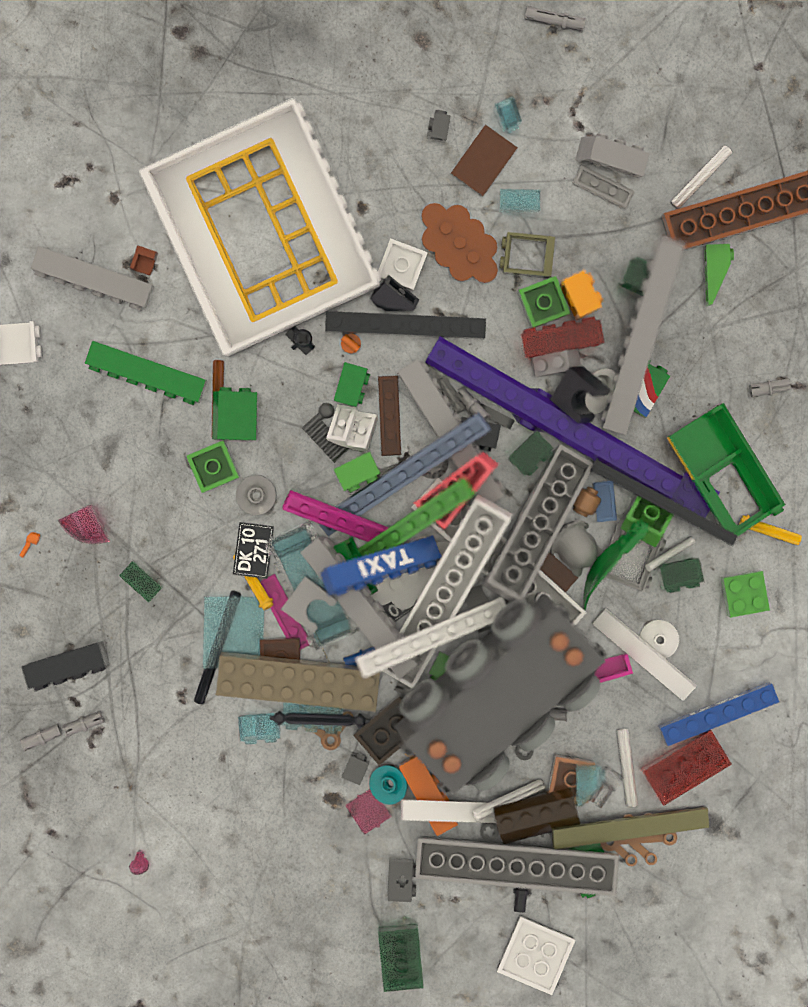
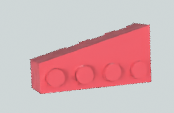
(475, 473)

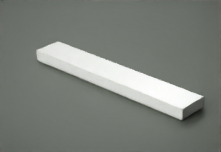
(644, 654)
(442, 811)

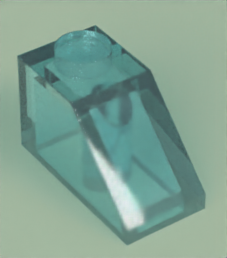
(507, 114)
(588, 782)

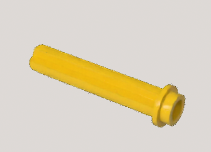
(774, 531)
(260, 593)

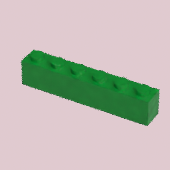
(144, 371)

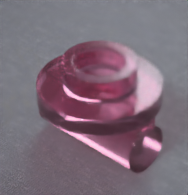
(139, 864)

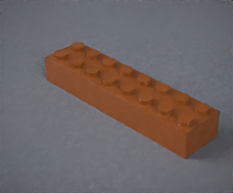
(739, 211)

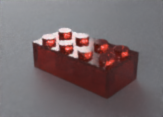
(557, 339)
(686, 767)

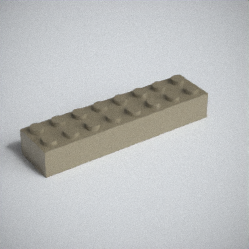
(296, 681)

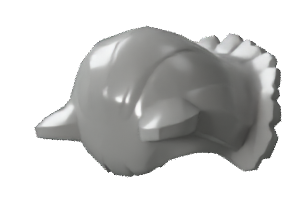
(576, 547)

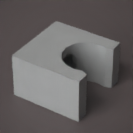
(301, 598)

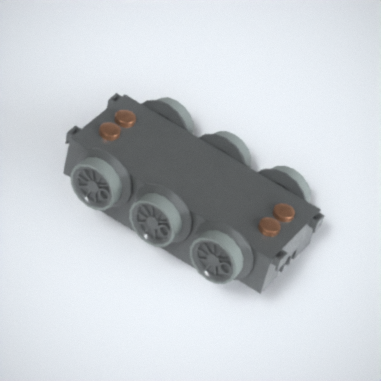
(499, 694)

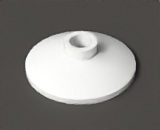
(667, 631)

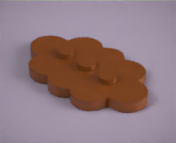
(459, 243)

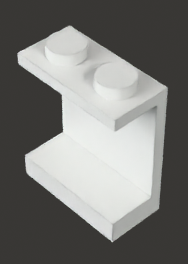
(19, 343)

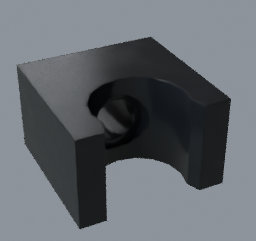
(572, 392)

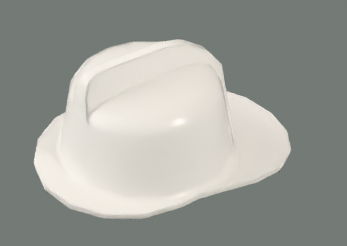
(599, 403)

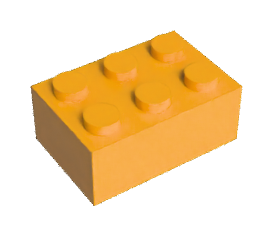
(581, 294)

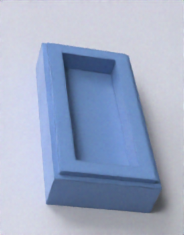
(607, 508)

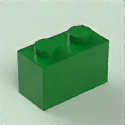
(351, 384)

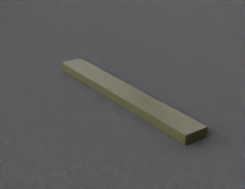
(630, 827)

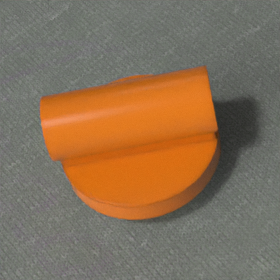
(350, 343)

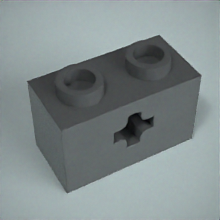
(400, 868)

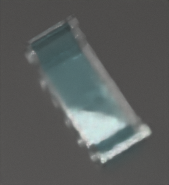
(332, 620)

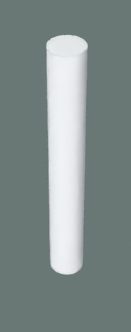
(670, 553)

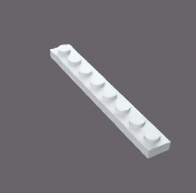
(429, 638)

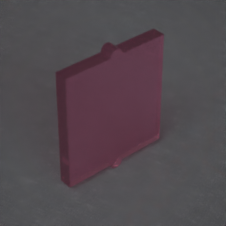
(368, 811)

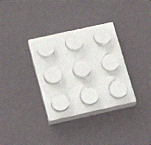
(536, 955)

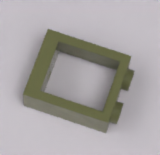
(548, 256)

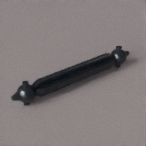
(319, 719)

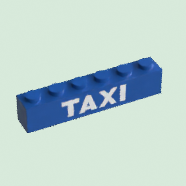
(381, 565)
(718, 714)

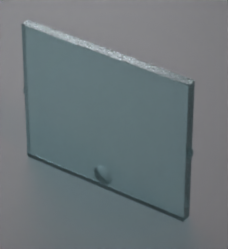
(231, 627)

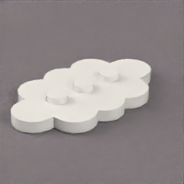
(406, 588)

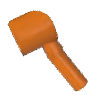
(31, 538)

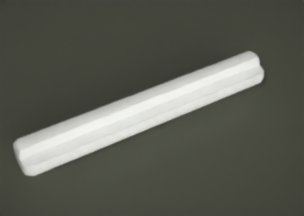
(701, 177)
(627, 768)
(519, 794)

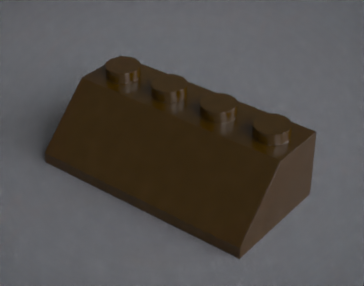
(536, 815)

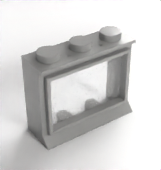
(631, 567)

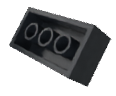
(64, 665)

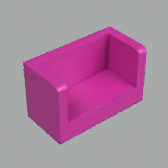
(614, 668)

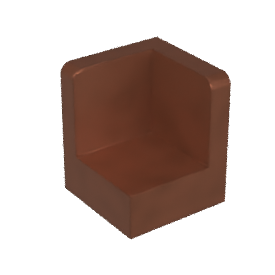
(143, 260)

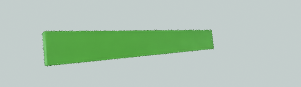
(420, 518)

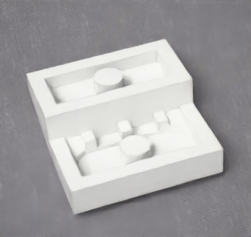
(352, 428)

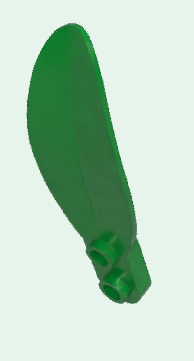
(612, 555)

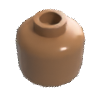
(587, 502)

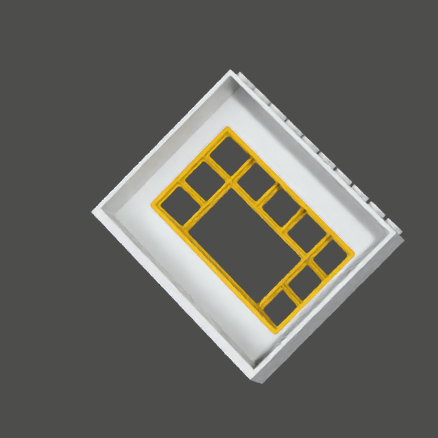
(204, 253)

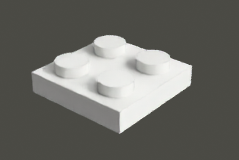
(402, 263)

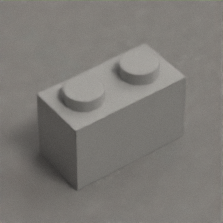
(556, 362)

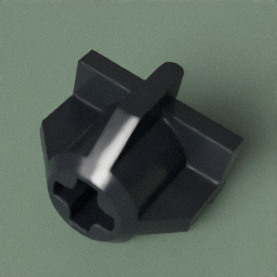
(301, 338)

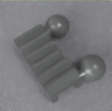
(319, 430)

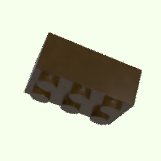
(379, 735)

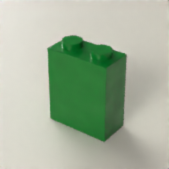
(234, 414)

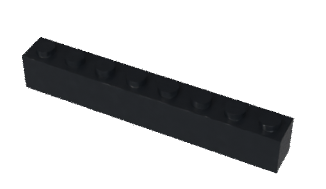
(405, 325)

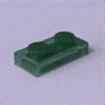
(140, 581)

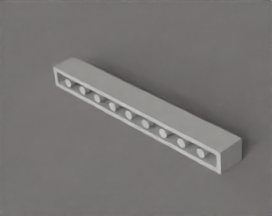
(644, 333)

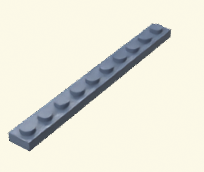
(413, 467)

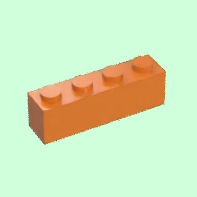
(425, 788)

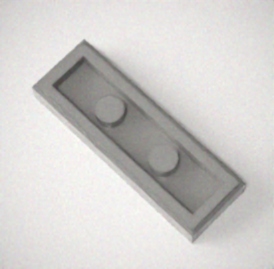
(603, 187)

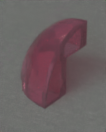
(84, 526)

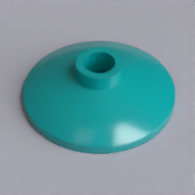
(382, 790)

